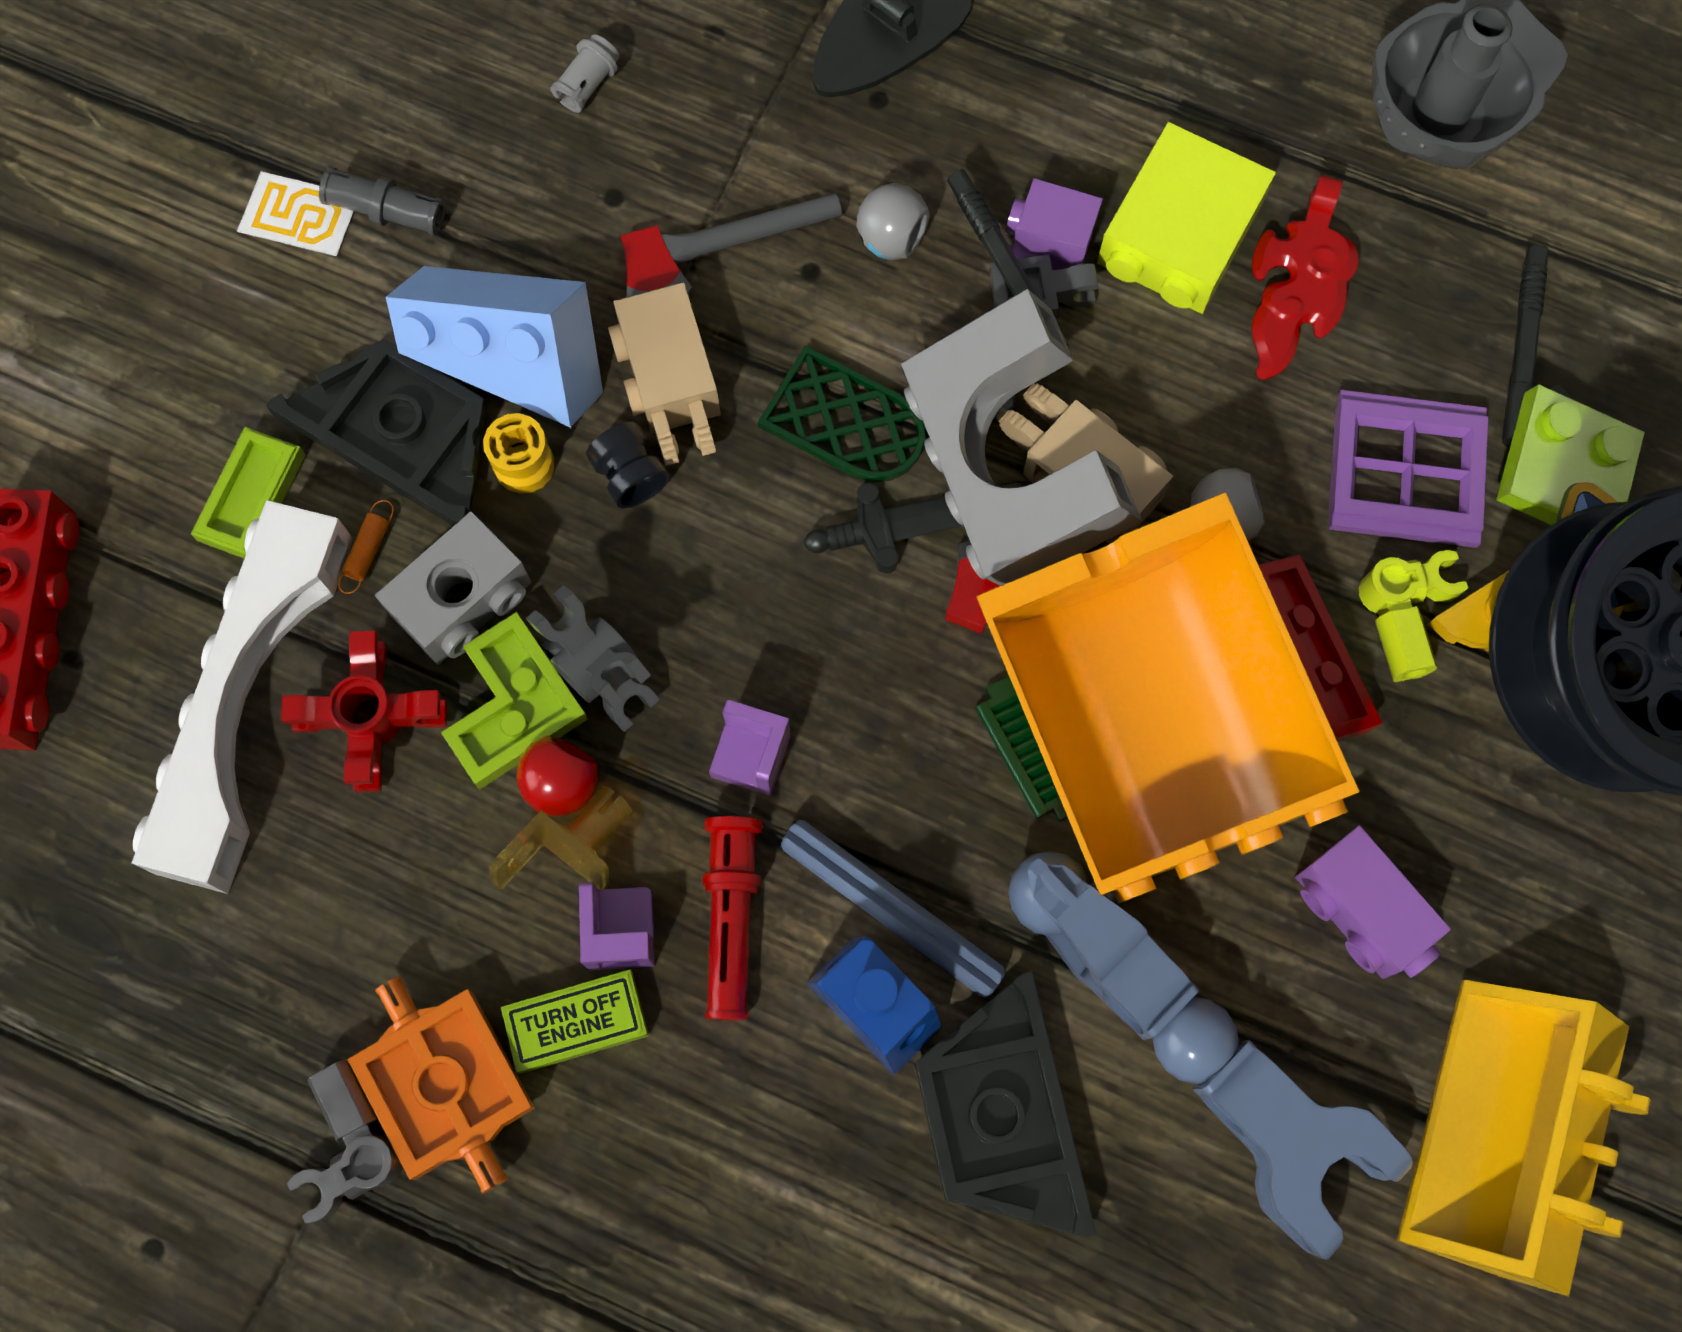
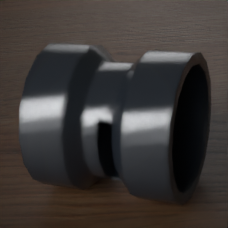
(625, 461)

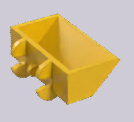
(1519, 1134)

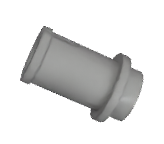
(591, 65)

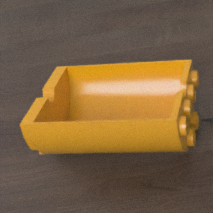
(1168, 699)

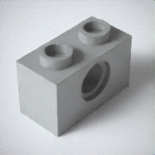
(462, 555)

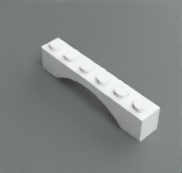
(197, 817)

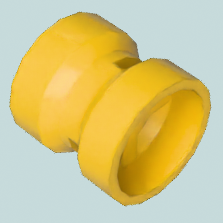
(519, 467)

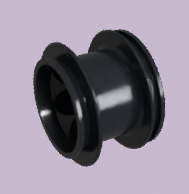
(1559, 627)

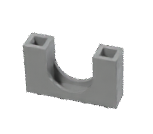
(957, 394)

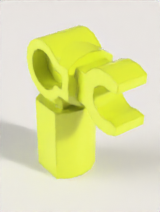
(1390, 592)

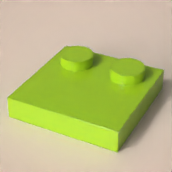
(1564, 445)

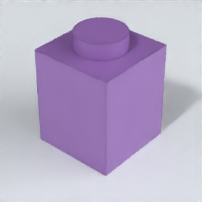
(1053, 223)

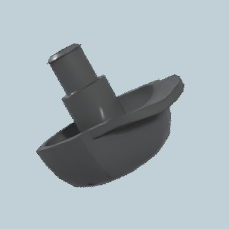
(1463, 79)

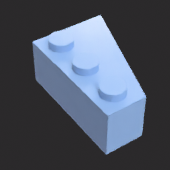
(504, 335)

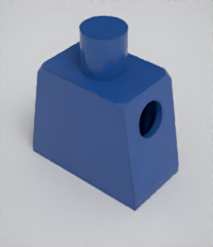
(877, 1002)

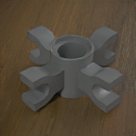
(594, 658)

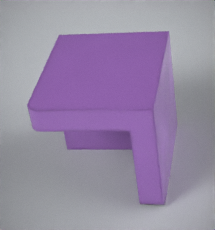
(750, 748)
(616, 927)

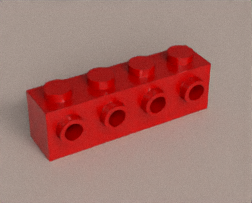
(34, 555)

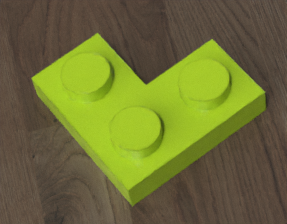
(527, 703)

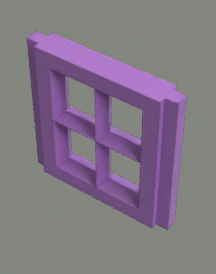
(1403, 519)

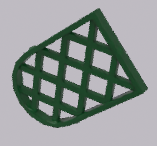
(877, 391)

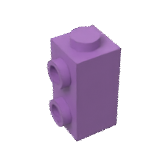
(1373, 906)

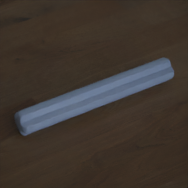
(893, 908)

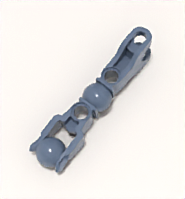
(1201, 1046)

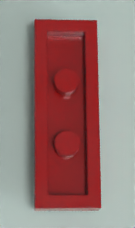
(1320, 649)

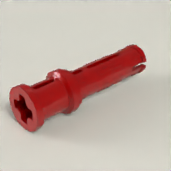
(731, 884)

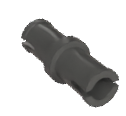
(382, 200)

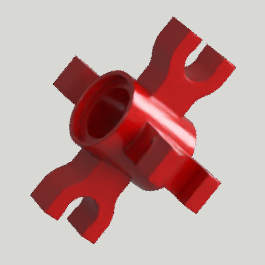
(365, 683)

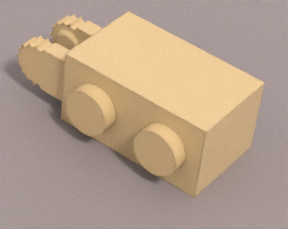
(668, 366)
(1076, 433)

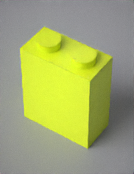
(1184, 218)

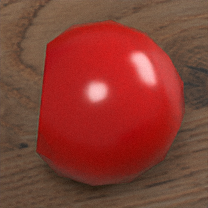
(556, 776)

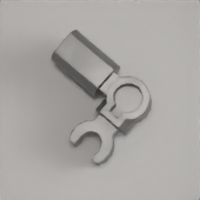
(368, 1156)

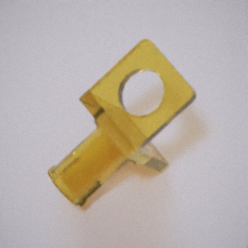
(571, 843)

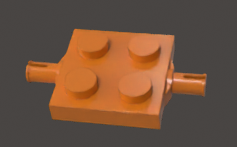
(441, 1084)

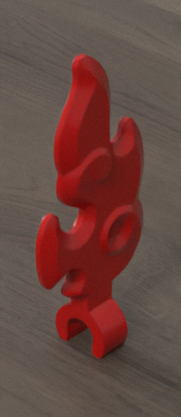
(1315, 294)

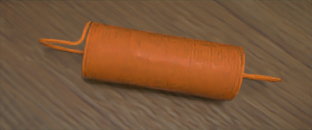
(365, 547)

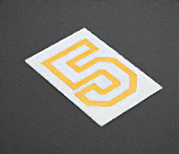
(293, 215)

